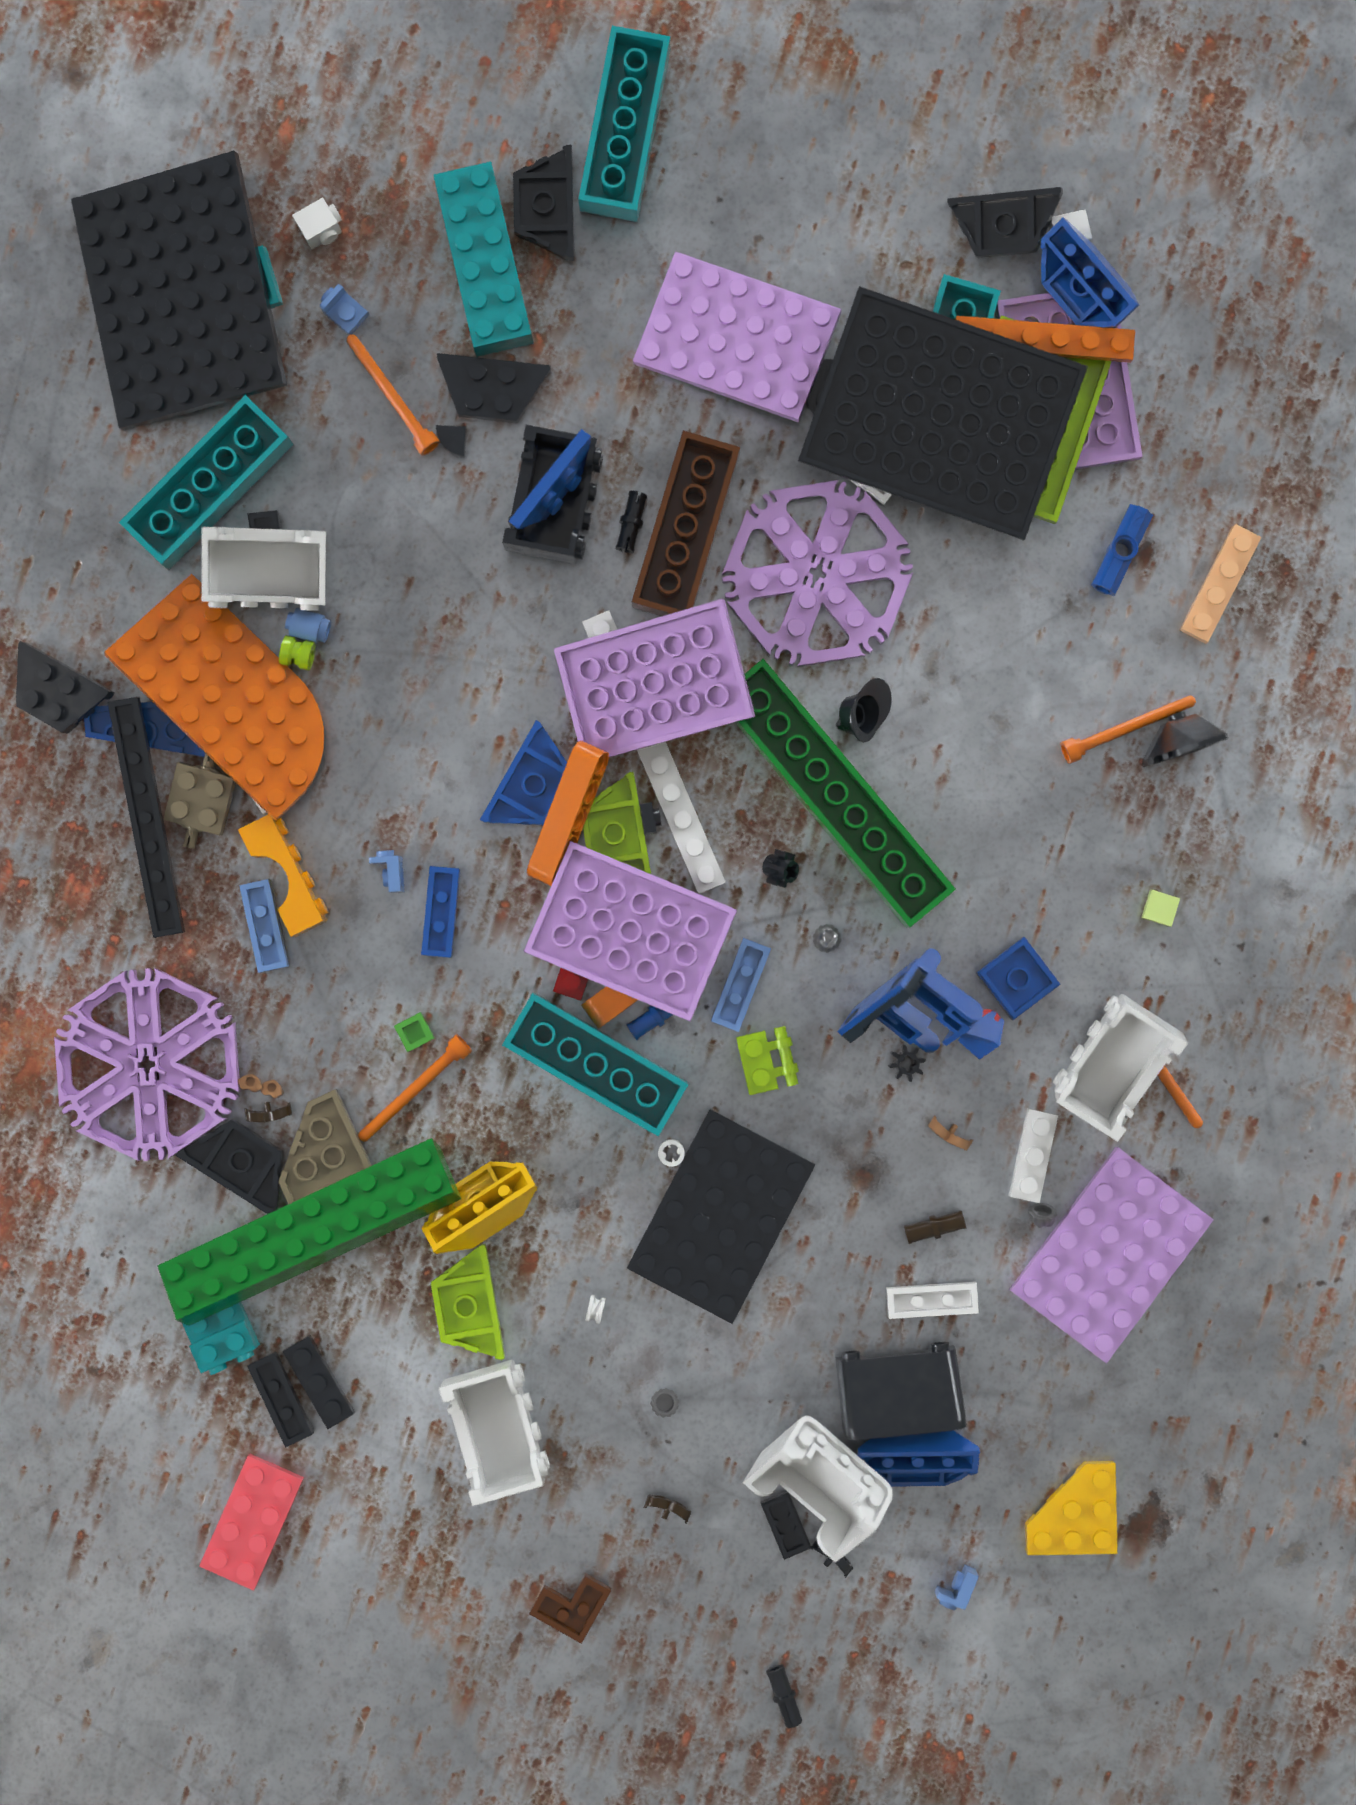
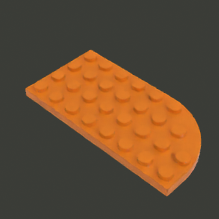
(226, 695)

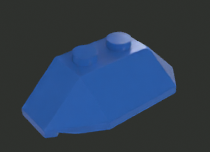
(1083, 279)
(921, 1458)

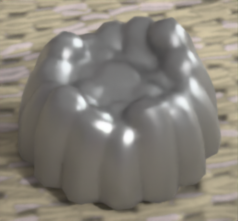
(826, 938)
(1042, 1215)
(664, 1402)

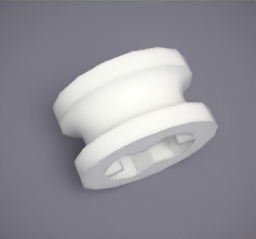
(662, 1155)
(595, 1309)

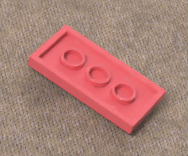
(251, 1521)

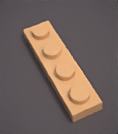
(1220, 583)

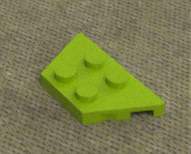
(616, 825)
(468, 1305)

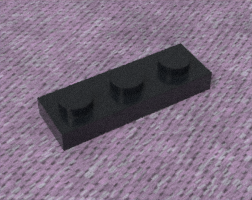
(318, 1382)
(280, 1399)

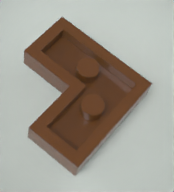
(572, 1615)

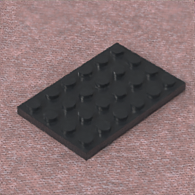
(721, 1216)

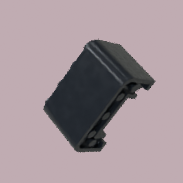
(560, 534)

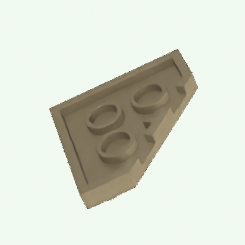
(323, 1149)

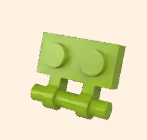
(758, 1064)

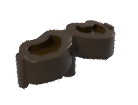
(268, 1115)
(668, 1505)

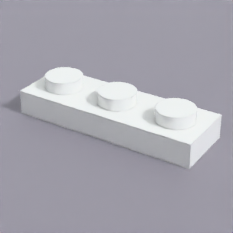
(1033, 1155)
(932, 1300)

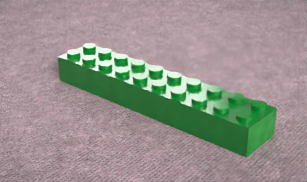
(841, 799)
(308, 1232)

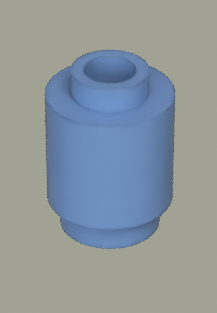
(308, 626)

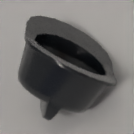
(865, 711)

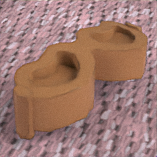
(254, 1084)
(949, 1135)

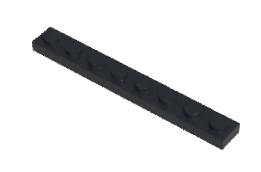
(146, 817)

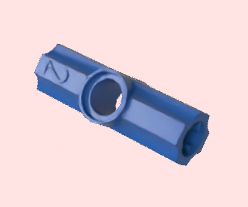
(1129, 534)

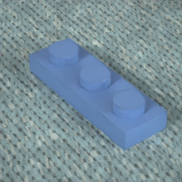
(264, 925)
(740, 984)

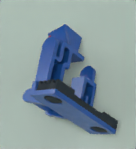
(964, 1017)

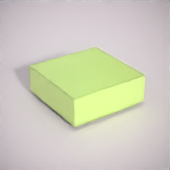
(1160, 908)

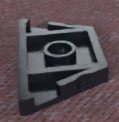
(546, 203)
(1006, 221)
(491, 386)
(55, 690)
(239, 1163)

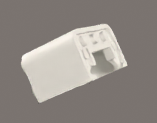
(263, 567)
(1116, 1065)
(496, 1431)
(826, 1481)

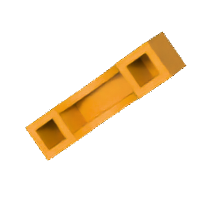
(301, 908)

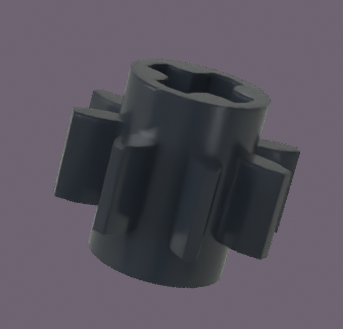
(780, 868)
(913, 1067)

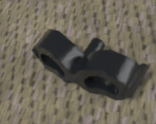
(843, 1563)

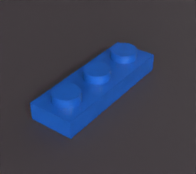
(440, 911)

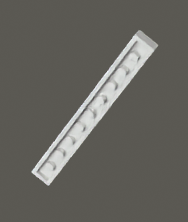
(672, 795)

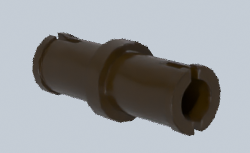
(935, 1227)

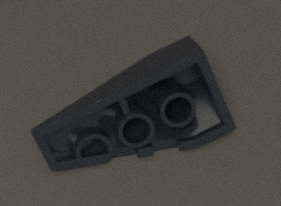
(1181, 737)

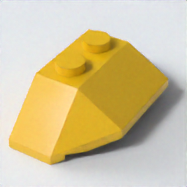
(488, 1203)

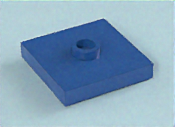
(1018, 978)

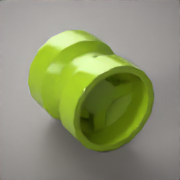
(297, 652)

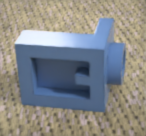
(343, 309)
(392, 876)
(963, 1586)

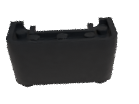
(900, 1393)

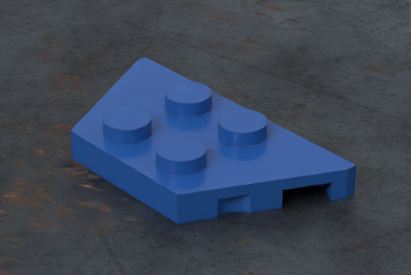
(559, 479)
(528, 783)

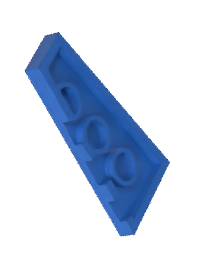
(160, 730)

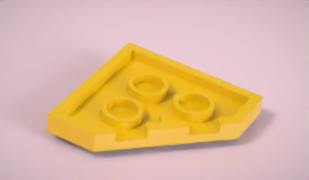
(1077, 1515)

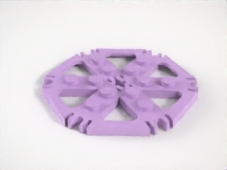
(789, 577)
(122, 1052)

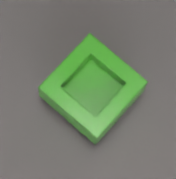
(414, 1032)

